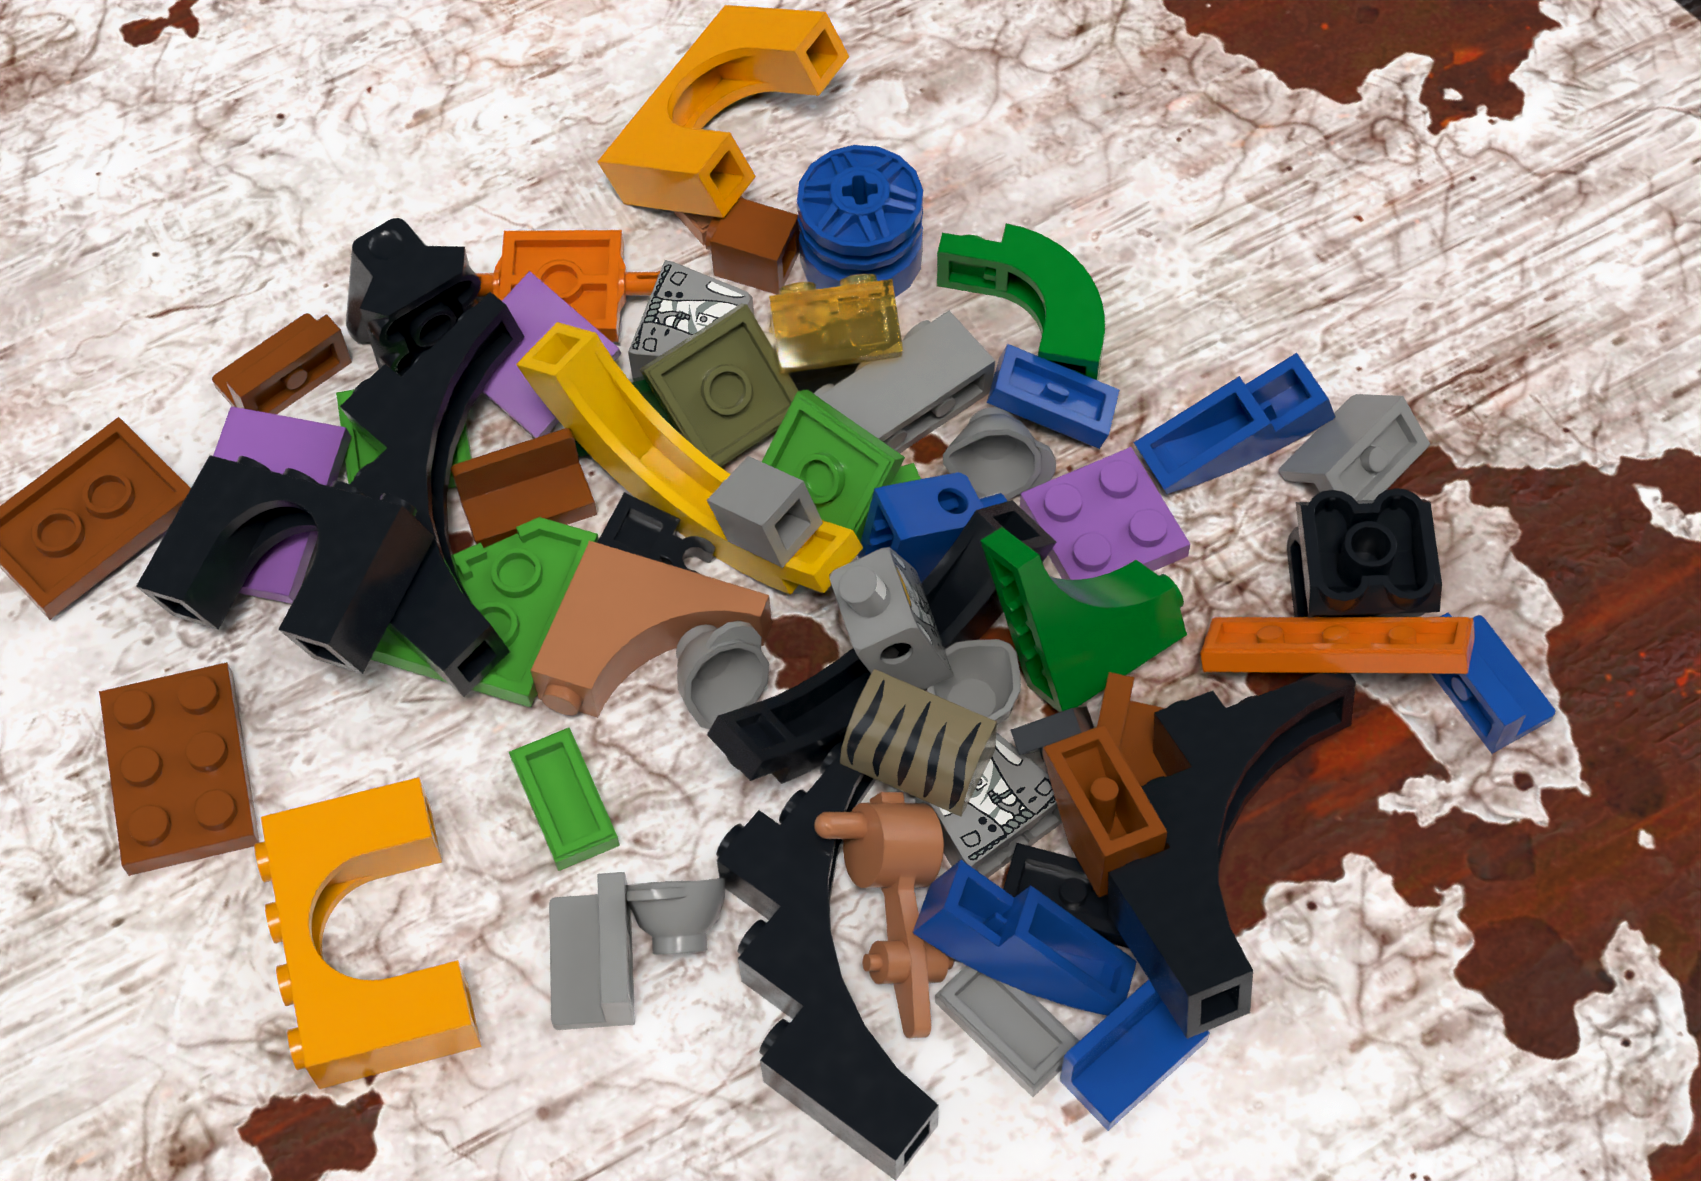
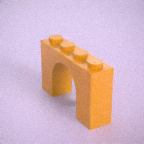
(665, 153)
(344, 1022)

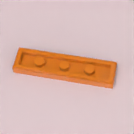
(1339, 645)

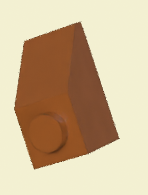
(1101, 805)

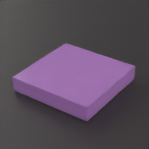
(535, 312)

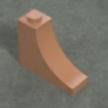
(623, 615)

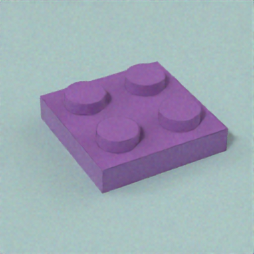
(1106, 518)

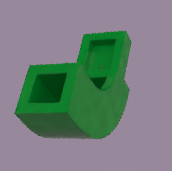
(1040, 280)

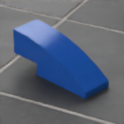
(1236, 426)
(1023, 941)

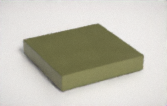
(722, 386)

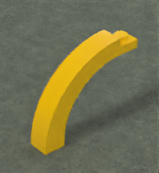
(654, 461)

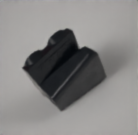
(405, 293)
(1364, 556)

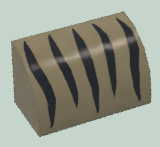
(918, 742)

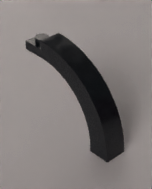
(803, 724)

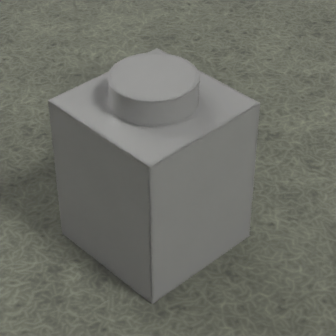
(765, 511)

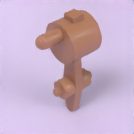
(895, 850)

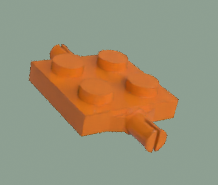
(575, 264)

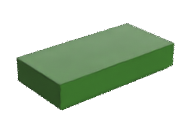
(564, 799)

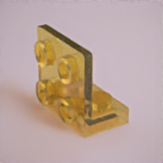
(834, 323)

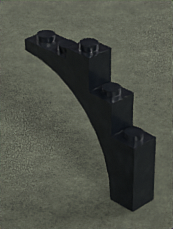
(416, 430)
(1213, 764)
(826, 1054)

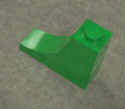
(1080, 628)

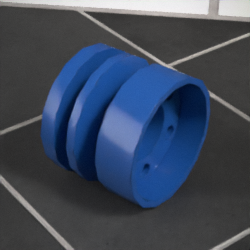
(860, 217)

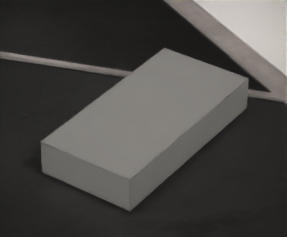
(1008, 1027)

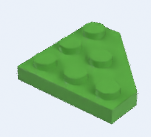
(518, 592)

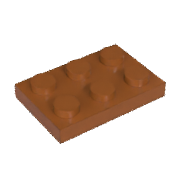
(87, 517)
(178, 769)

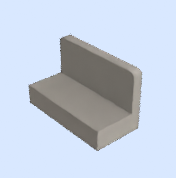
(1360, 448)
(592, 957)

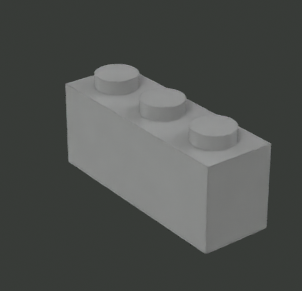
(916, 393)

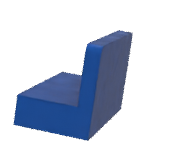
(1497, 692)
(1127, 1056)

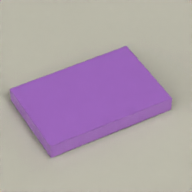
(282, 444)

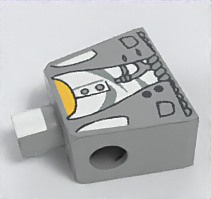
(680, 307)
(888, 606)
(1007, 808)

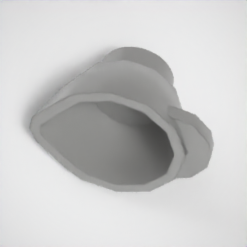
(999, 455)
(720, 669)
(983, 678)
(677, 912)

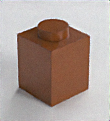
(754, 245)

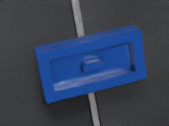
(1053, 396)

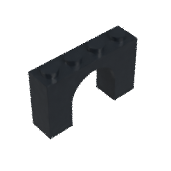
(244, 509)

